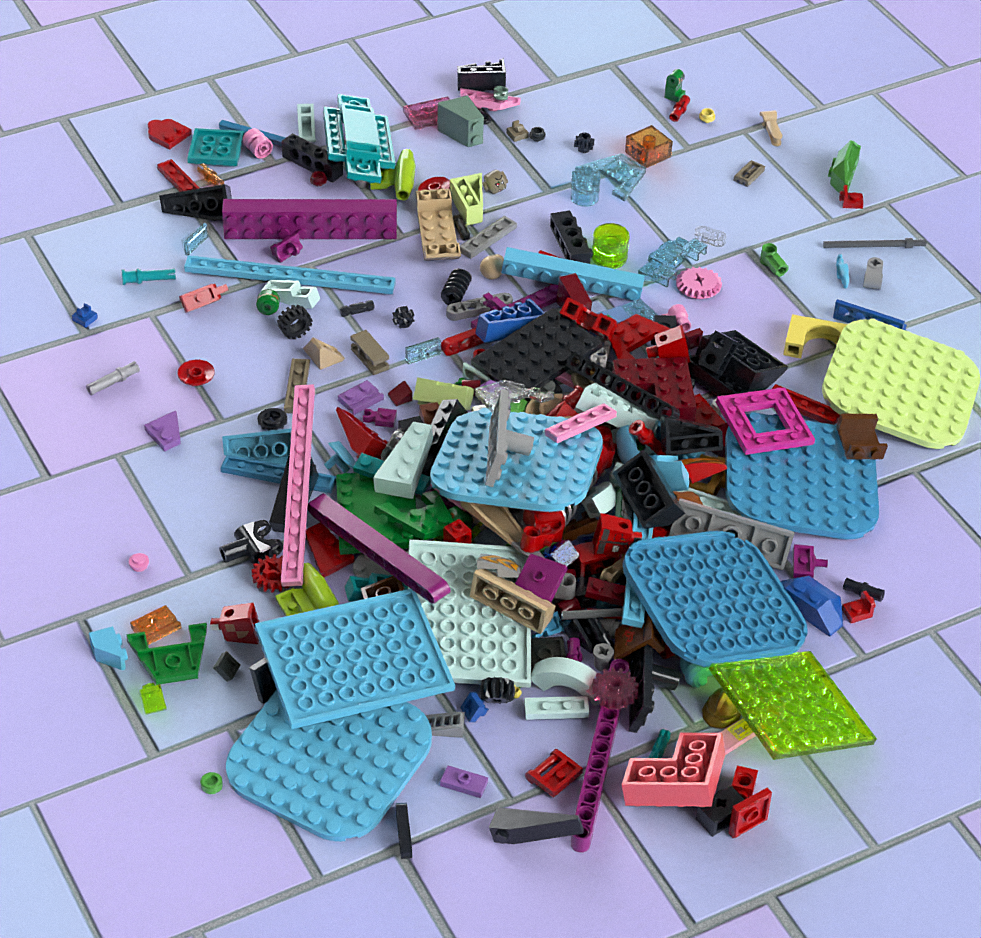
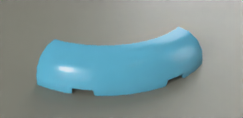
(673, 472)

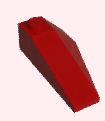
(361, 437)

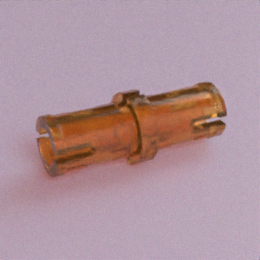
(210, 175)

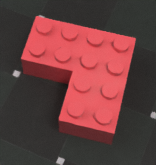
(677, 781)

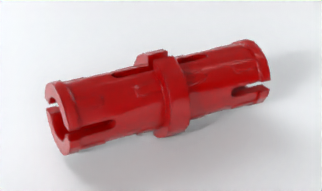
(676, 113)

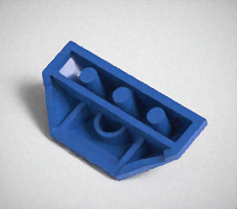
(816, 603)

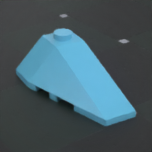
(260, 446)

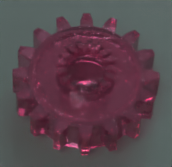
(615, 689)

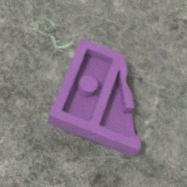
(165, 431)

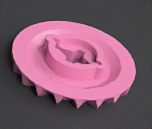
(688, 285)

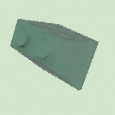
(461, 121)

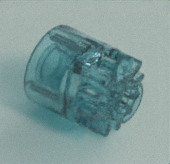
(585, 186)

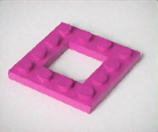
(734, 408)

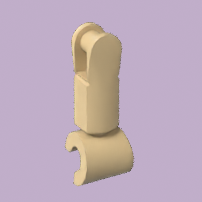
(772, 128)
(613, 572)

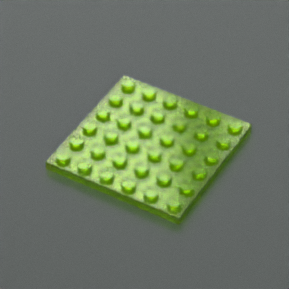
(792, 705)

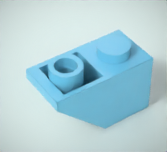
(107, 648)

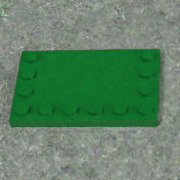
(359, 497)

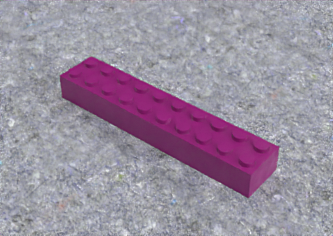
(310, 218)

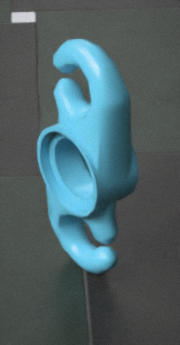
(842, 271)

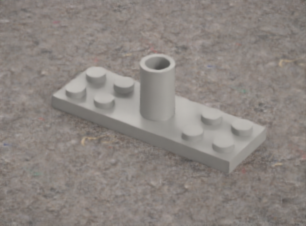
(502, 440)
(769, 539)

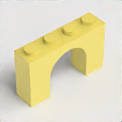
(805, 329)

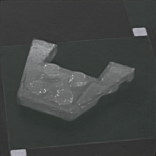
(489, 393)

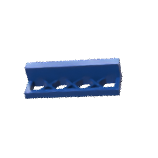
(849, 312)

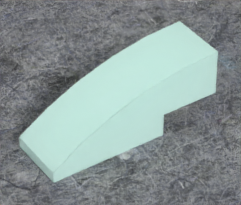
(306, 122)
(293, 293)

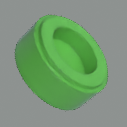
(211, 783)

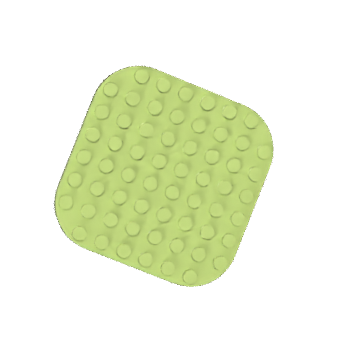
(906, 379)

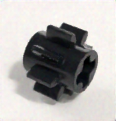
(584, 142)
(403, 317)

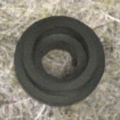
(537, 134)

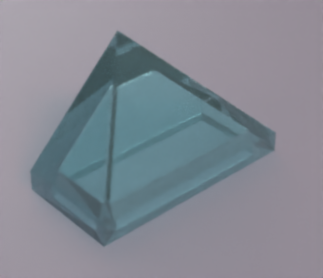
(194, 239)

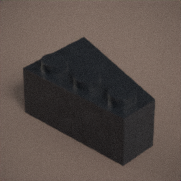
(481, 77)

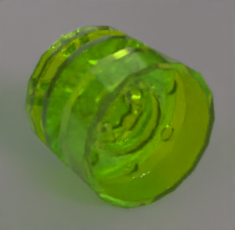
(610, 245)

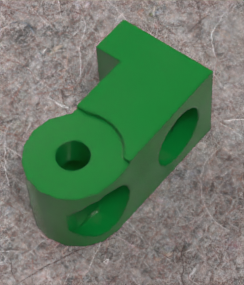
(673, 85)

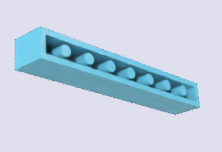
(593, 277)

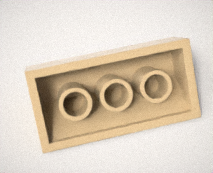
(511, 600)

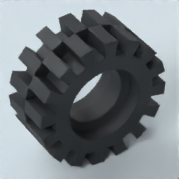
(289, 316)

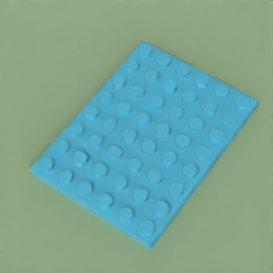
(353, 658)

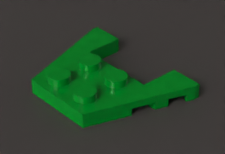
(420, 522)
(174, 661)

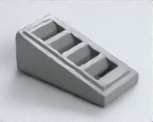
(449, 730)

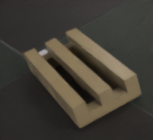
(752, 174)

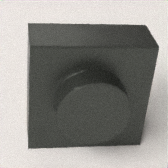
(226, 666)

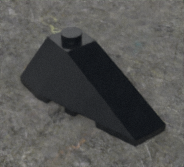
(197, 203)

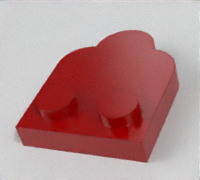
(167, 132)

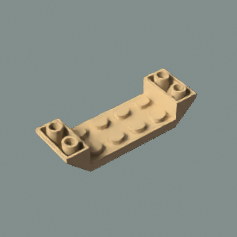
(437, 225)

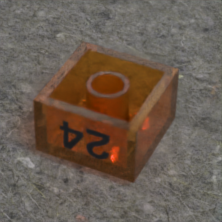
(648, 146)

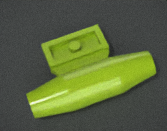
(401, 176)
(312, 596)

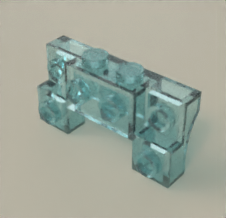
(669, 256)

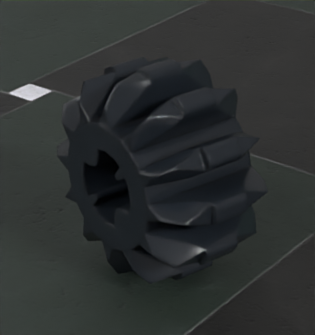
(497, 690)

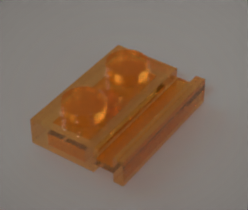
(156, 624)

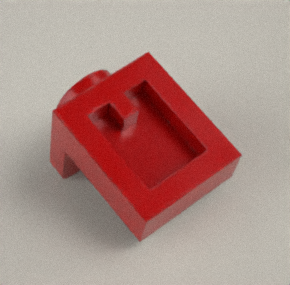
(851, 200)
(859, 609)

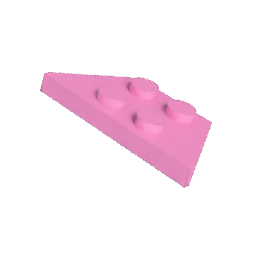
(486, 100)

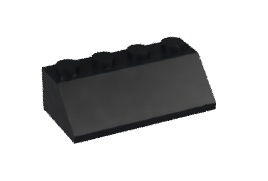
(648, 492)

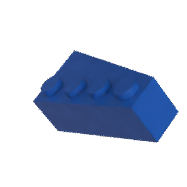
(499, 324)

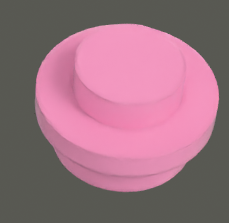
(139, 562)

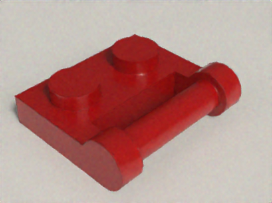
(558, 777)

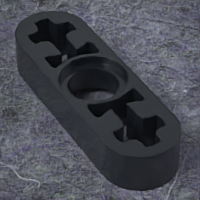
(403, 830)

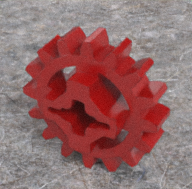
(271, 573)

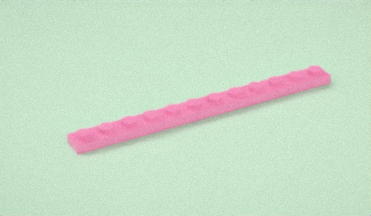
(298, 486)

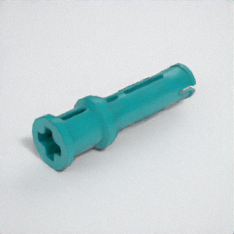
(138, 276)

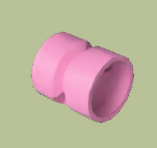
(257, 143)

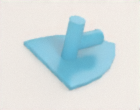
(341, 457)

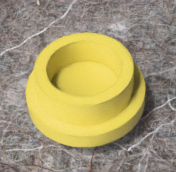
(707, 115)

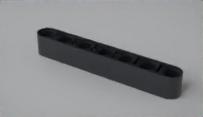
(615, 384)

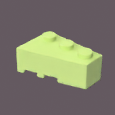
(468, 197)
(434, 391)

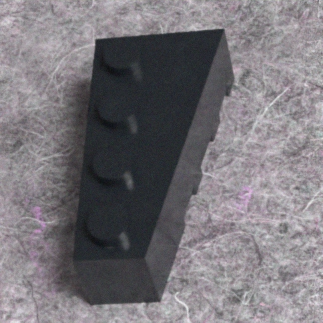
(278, 513)

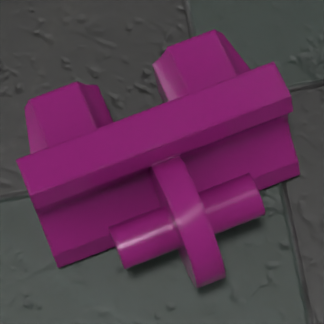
(287, 247)

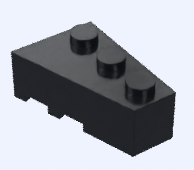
(687, 436)

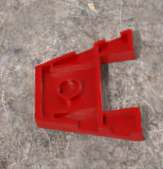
(634, 333)

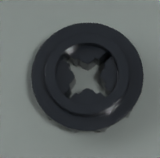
(277, 415)

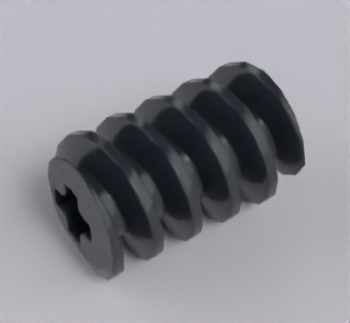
(456, 286)

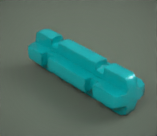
(660, 744)

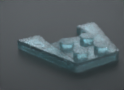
(620, 170)

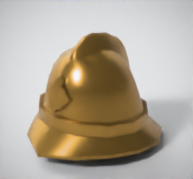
(719, 710)

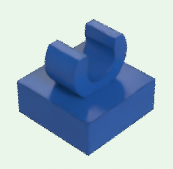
(84, 316)
(473, 707)

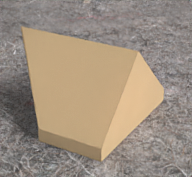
(322, 353)

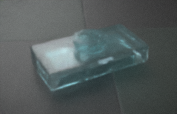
(423, 350)

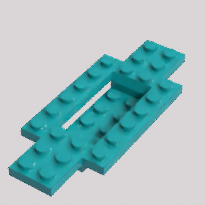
(366, 135)

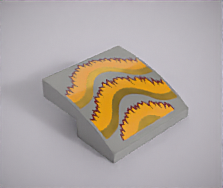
(504, 566)

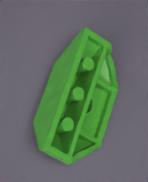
(844, 166)

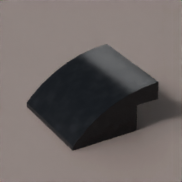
(747, 371)

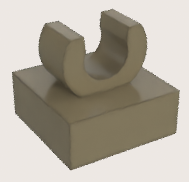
(517, 131)

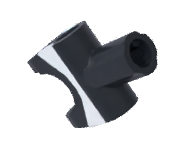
(251, 543)

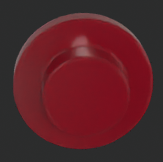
(318, 178)

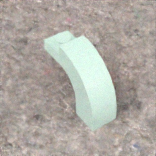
(600, 499)
(564, 672)

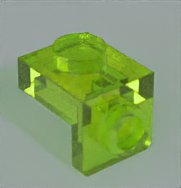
(152, 698)

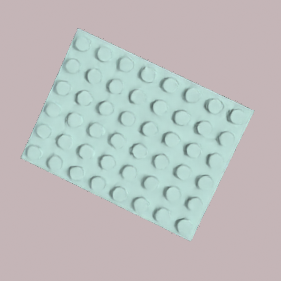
(471, 635)

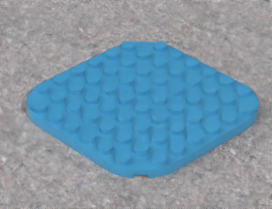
(804, 486)
(714, 598)

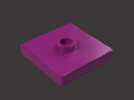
(541, 576)

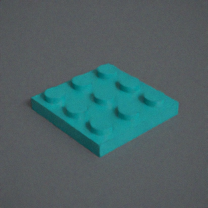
(215, 147)

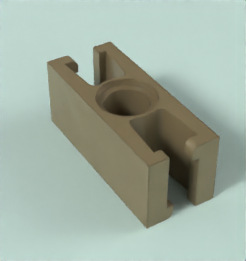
(369, 352)

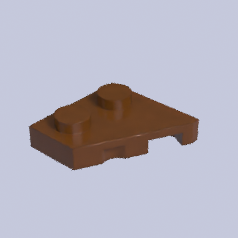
(583, 526)

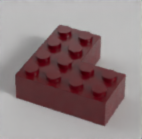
(663, 378)

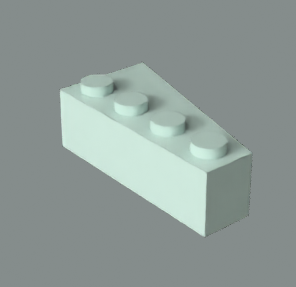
(626, 411)
(405, 463)

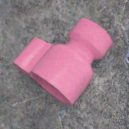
(681, 316)

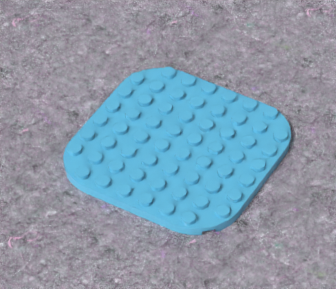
(543, 481)
(329, 774)

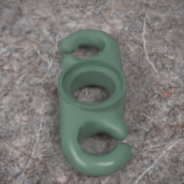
(500, 93)

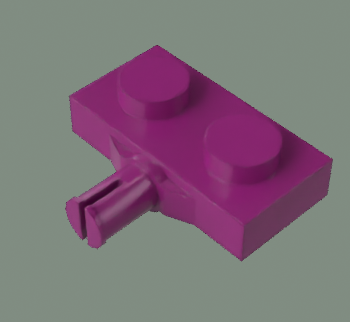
(805, 561)

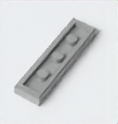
(487, 237)

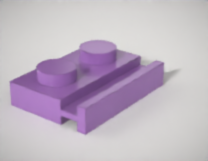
(360, 397)

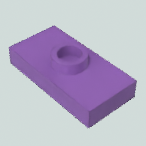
(464, 781)

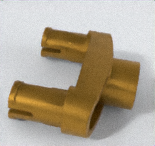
(716, 482)

